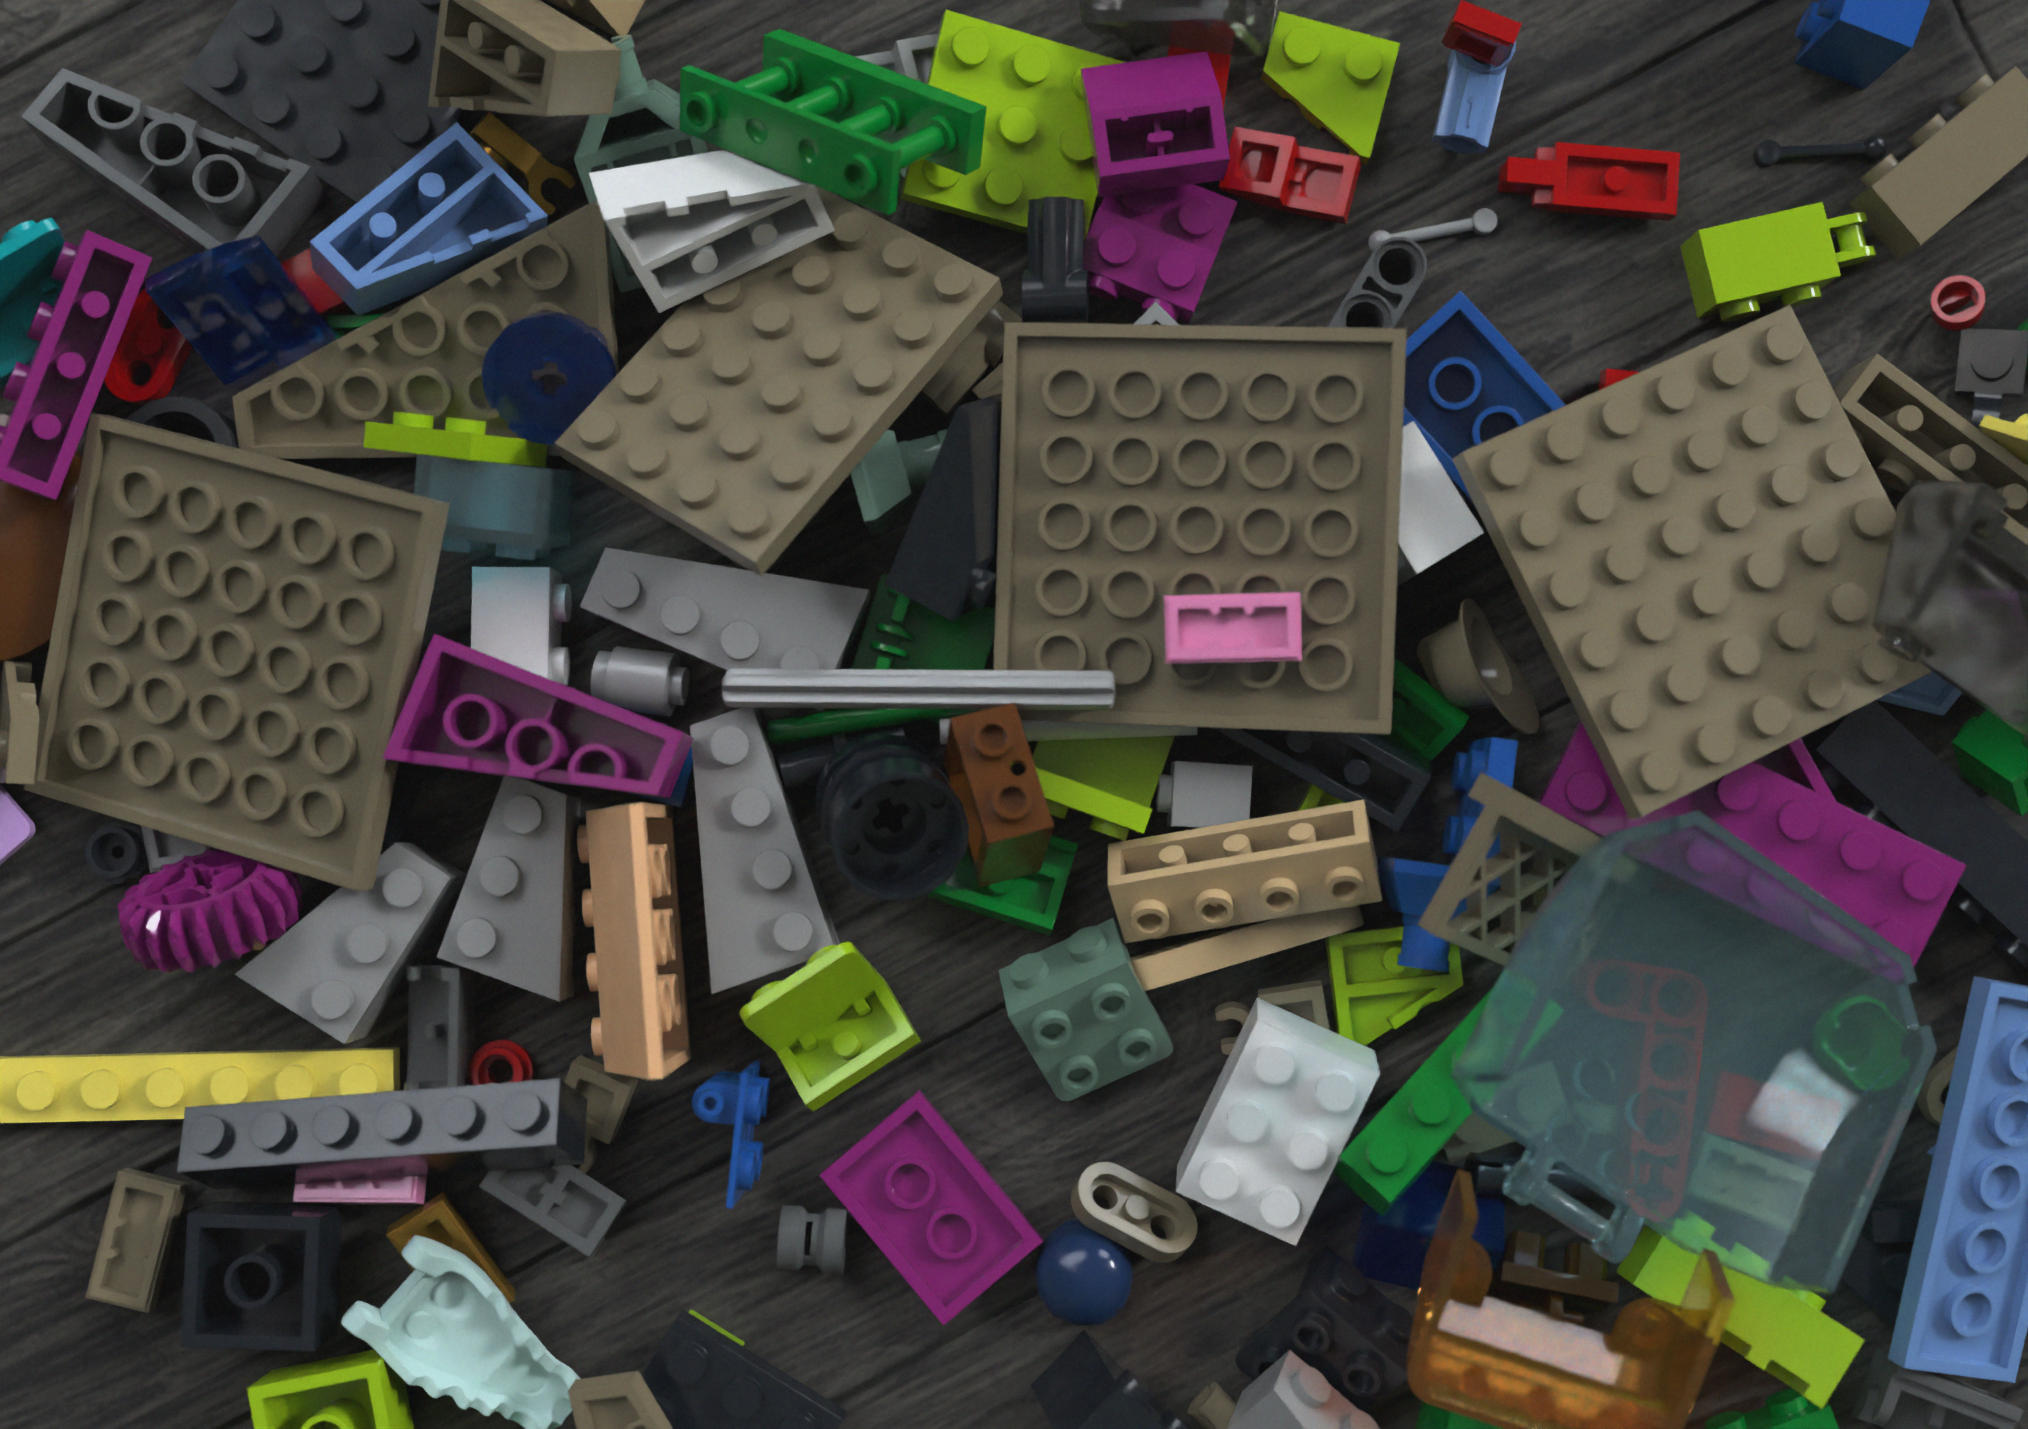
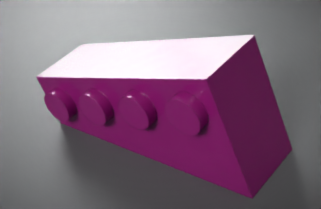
(516, 724)

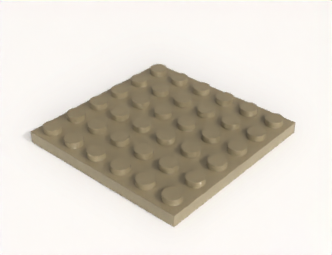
(1202, 469)
(1698, 557)
(235, 648)

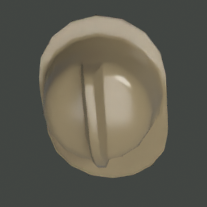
(1476, 671)

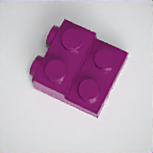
(1156, 246)

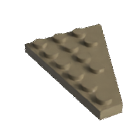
(433, 349)

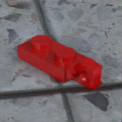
(1596, 180)

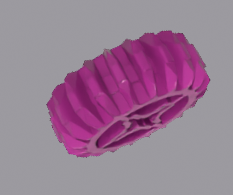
(207, 910)

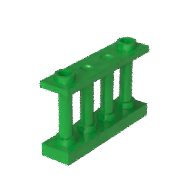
(832, 120)

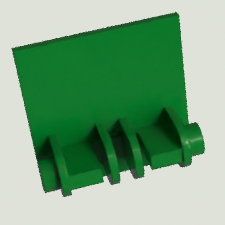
(913, 637)

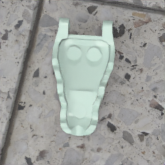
(464, 1340)

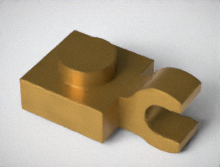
(517, 155)

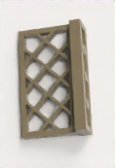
(1524, 831)

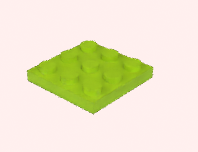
(1033, 123)

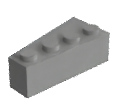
(728, 612)

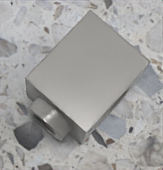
(1204, 794)

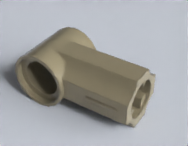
(970, 361)

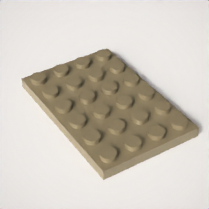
(780, 382)

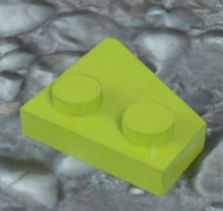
(1332, 77)
(1376, 992)

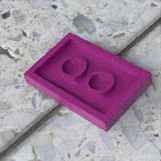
(931, 1207)

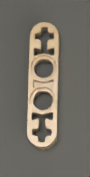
(1239, 945)

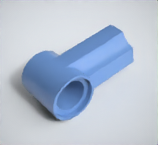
(1469, 103)

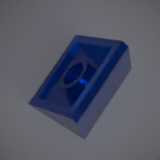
(1396, 1244)

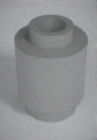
(640, 680)

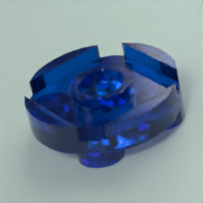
(526, 346)

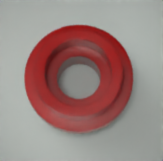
(485, 1057)

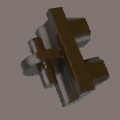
(1579, 1286)

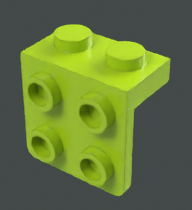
(1103, 779)
(830, 1023)

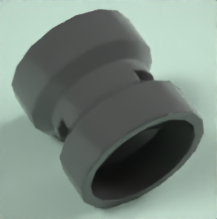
(827, 1239)

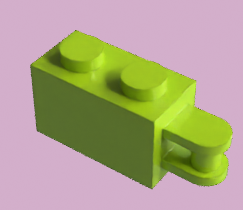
(1771, 259)

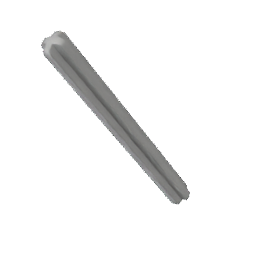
(918, 689)

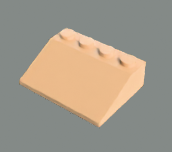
(636, 940)

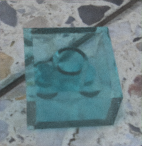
(499, 503)

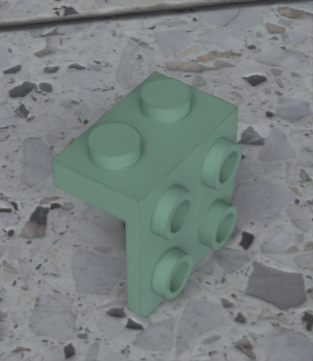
(1084, 1011)

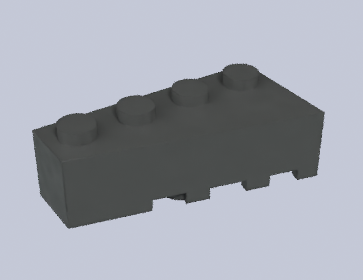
(173, 169)

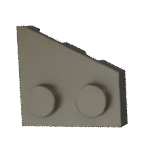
(18, 724)

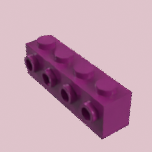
(69, 362)

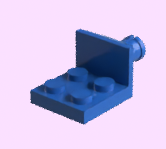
(1413, 884)

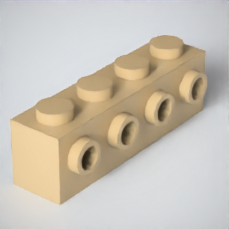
(1244, 872)

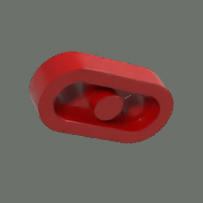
(146, 343)

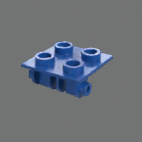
(737, 1101)

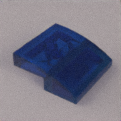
(239, 308)

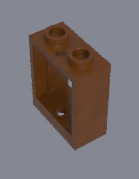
(1003, 810)

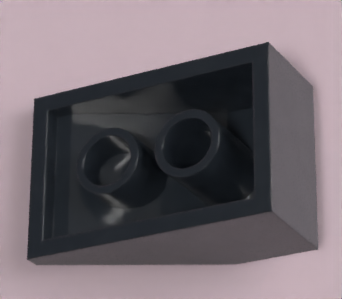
(953, 534)

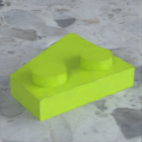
(459, 440)

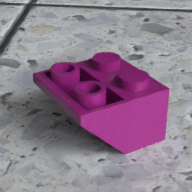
(1155, 124)

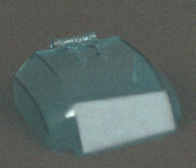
(1701, 1054)

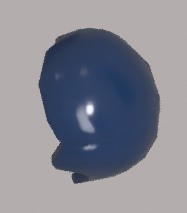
(1083, 1275)

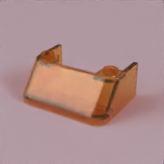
(1545, 1371)

